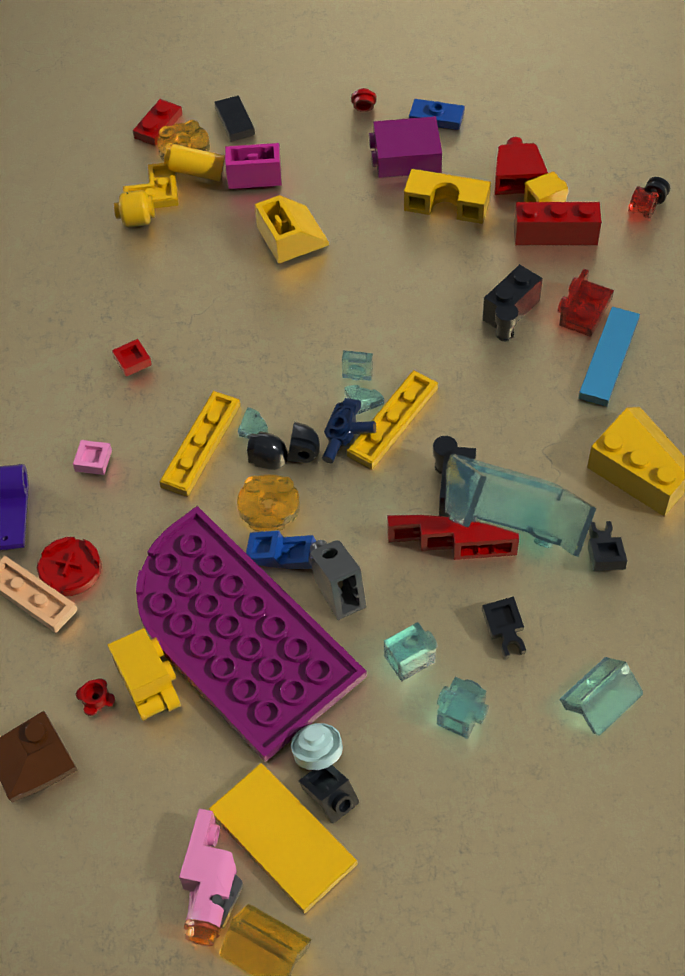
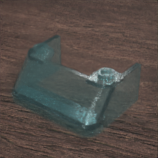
(517, 502)

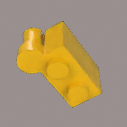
(145, 673)

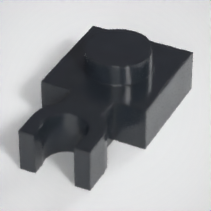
(604, 551)
(504, 621)

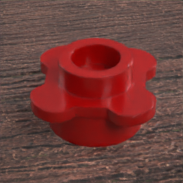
(92, 688)

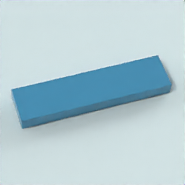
(609, 356)

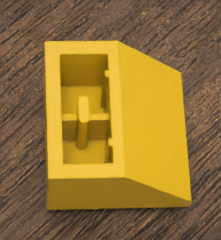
(288, 228)

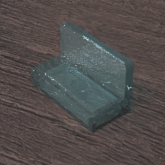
(603, 694)

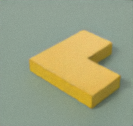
(161, 186)

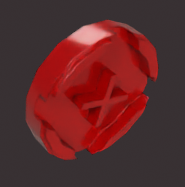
(69, 565)

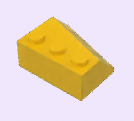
(640, 460)

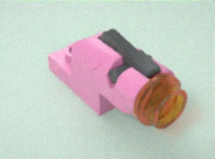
(212, 878)

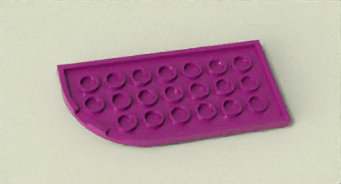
(239, 635)

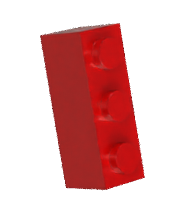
(557, 223)

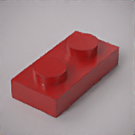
(160, 115)

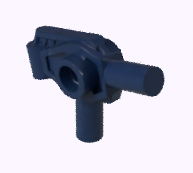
(343, 426)

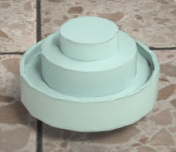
(316, 746)

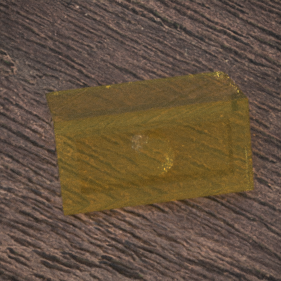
(262, 944)

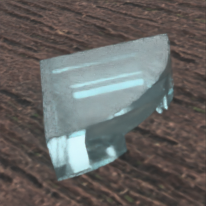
(368, 398)
(251, 423)

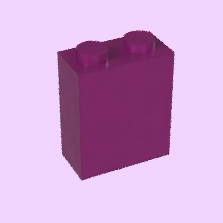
(405, 146)

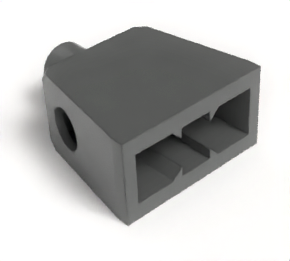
(334, 564)

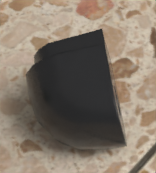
(303, 444)
(266, 451)

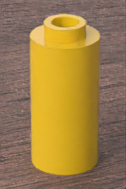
(194, 162)

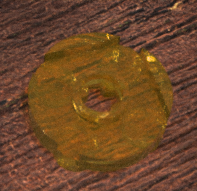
(180, 133)
(265, 487)

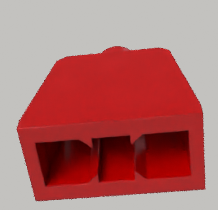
(516, 166)

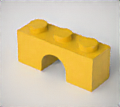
(429, 188)

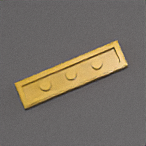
(393, 419)
(200, 443)

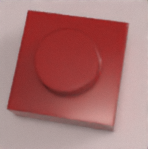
(131, 357)

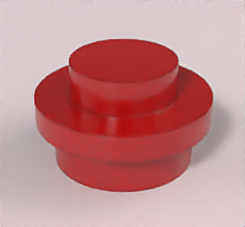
(363, 100)

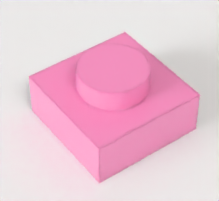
(92, 457)

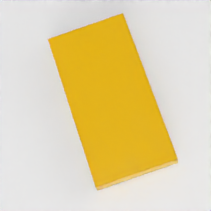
(283, 838)

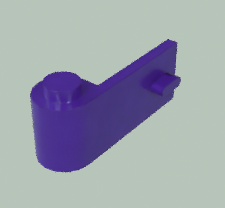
(13, 506)

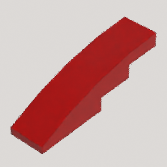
(440, 533)

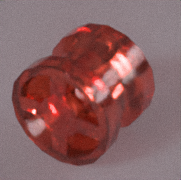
(643, 202)

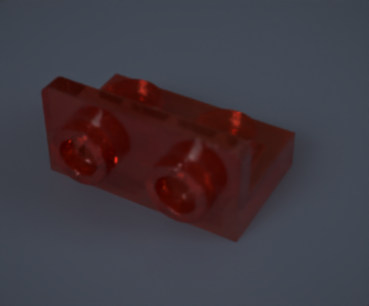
(584, 305)

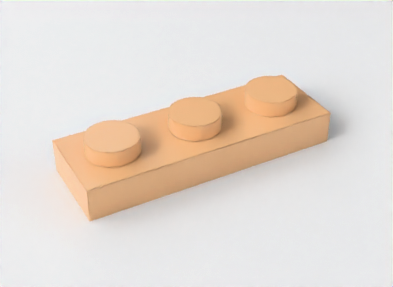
(34, 596)

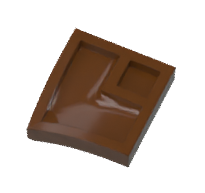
(33, 758)

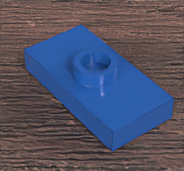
(447, 114)

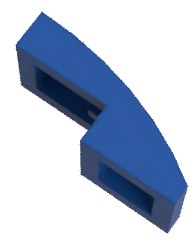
(276, 551)

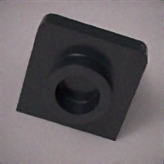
(330, 791)

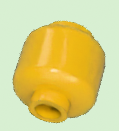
(134, 208)

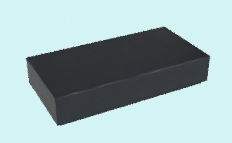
(234, 118)

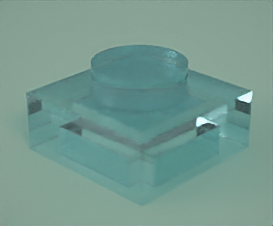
(357, 365)

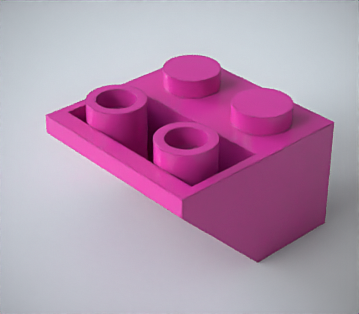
(253, 165)

